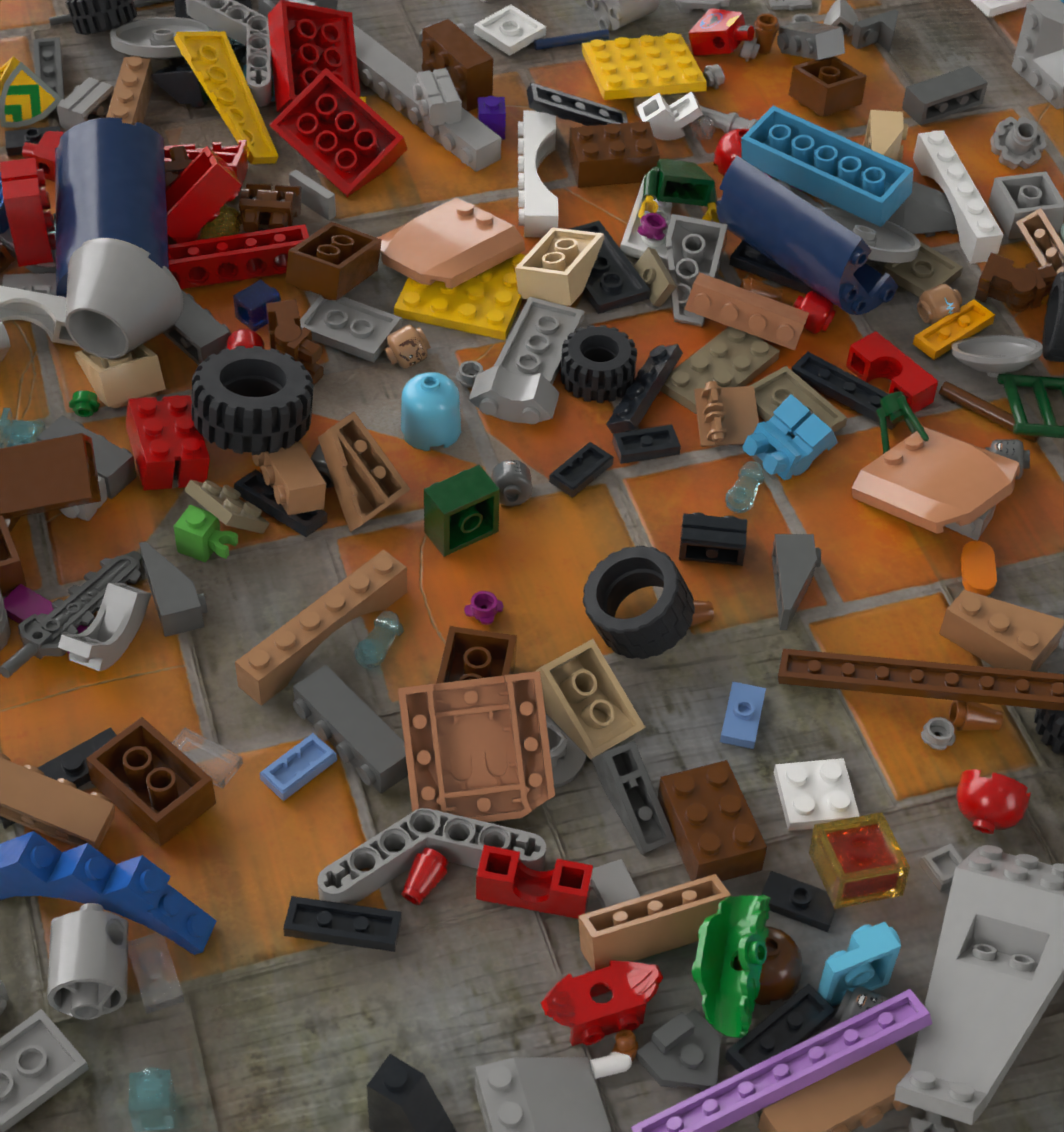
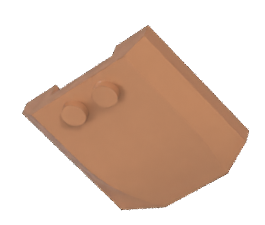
(450, 244)
(936, 481)
(478, 746)

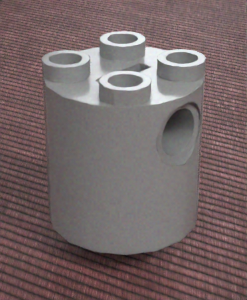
(618, 13)
(88, 962)

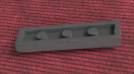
(49, 63)

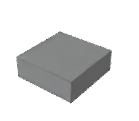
(941, 865)

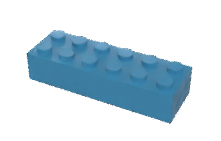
(827, 165)

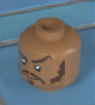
(407, 346)

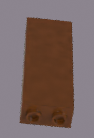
(48, 476)

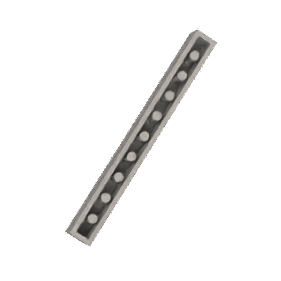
(394, 81)

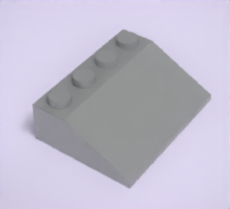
(540, 1095)

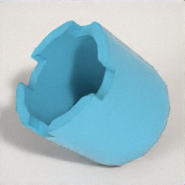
(430, 411)

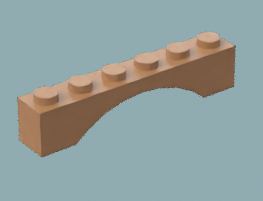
(277, 658)

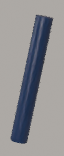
(570, 39)

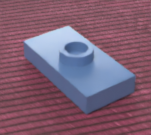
(742, 715)
(298, 766)

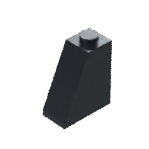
(404, 1101)

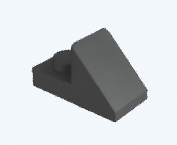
(875, 29)

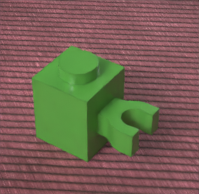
(200, 535)

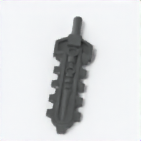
(43, 632)

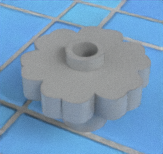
(1018, 142)

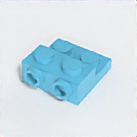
(866, 962)

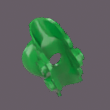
(727, 993)

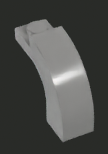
(111, 630)

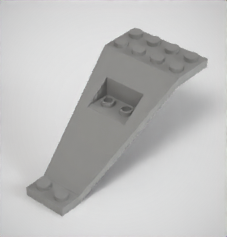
(988, 981)

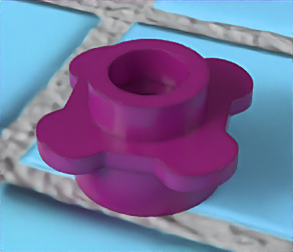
(652, 226)
(484, 607)

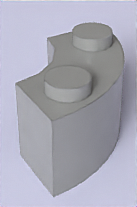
(514, 396)

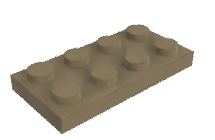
(729, 359)

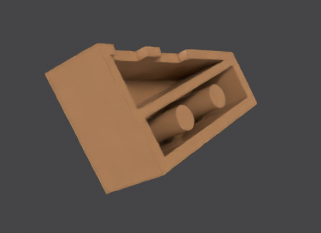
(360, 471)
(1001, 631)

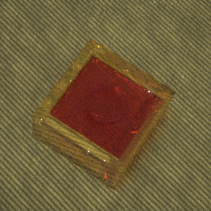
(859, 860)

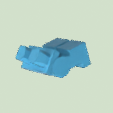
(790, 439)

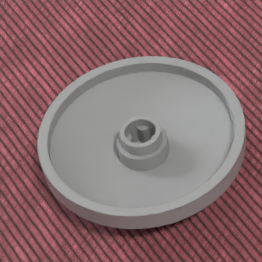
(153, 36)
(888, 243)

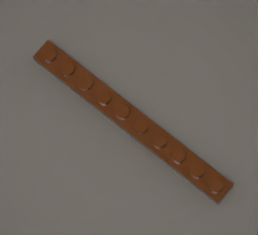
(922, 679)

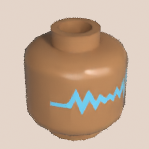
(938, 303)

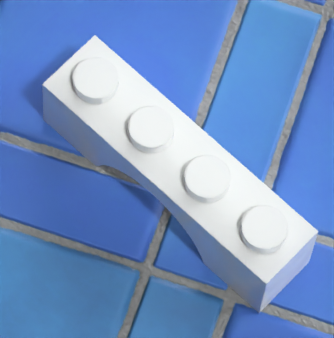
(39, 308)

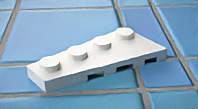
(636, 244)

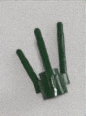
(897, 409)

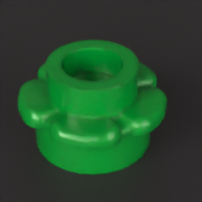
(84, 403)

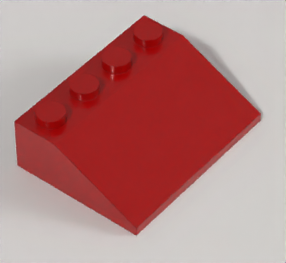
(305, 43)
(339, 134)

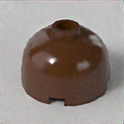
(781, 969)

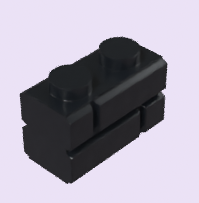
(713, 539)

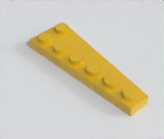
(223, 80)

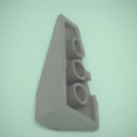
(692, 248)

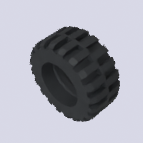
(252, 400)

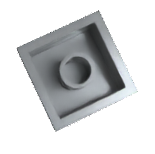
(1021, 195)

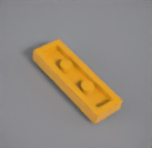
(954, 327)

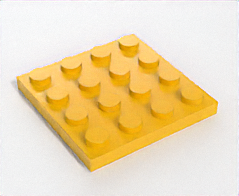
(643, 66)
(477, 306)

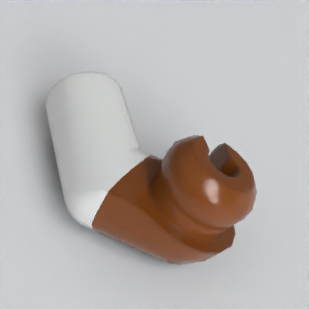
(620, 1058)

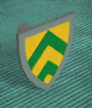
(25, 99)

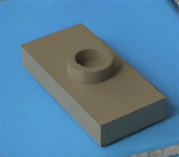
(655, 276)

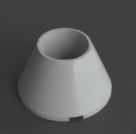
(118, 298)

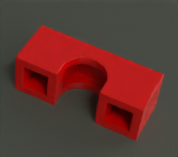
(879, 358)
(509, 882)

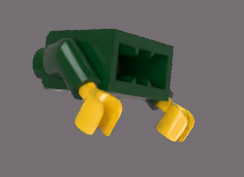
(679, 183)

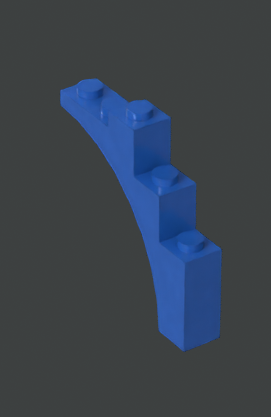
(85, 875)

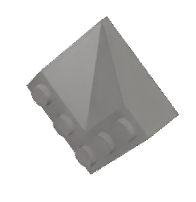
(1041, 49)

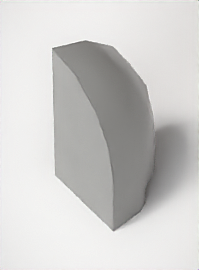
(842, 15)

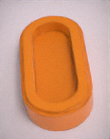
(978, 568)

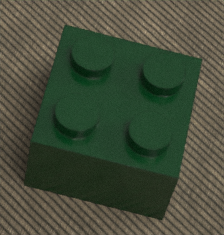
(461, 510)

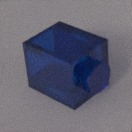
(251, 304)

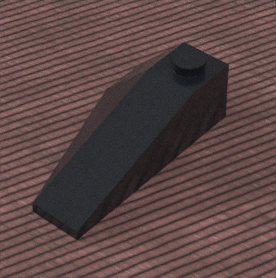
(184, 84)

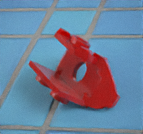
(572, 1006)

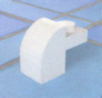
(668, 120)

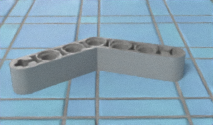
(247, 28)
(348, 885)

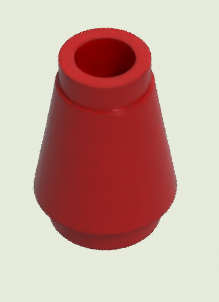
(424, 875)

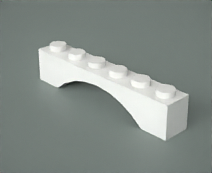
(535, 142)
(975, 224)

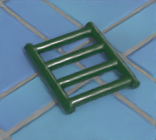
(1039, 385)

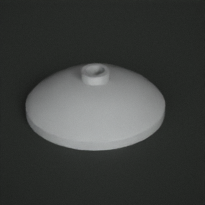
(997, 353)

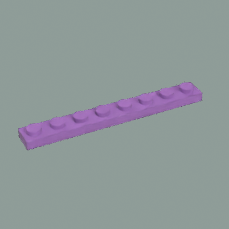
(794, 1068)

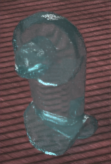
(743, 493)
(376, 645)

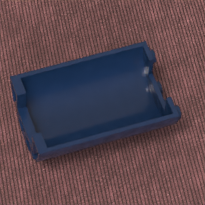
(109, 188)
(801, 239)

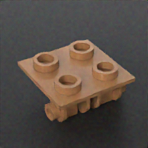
(725, 414)

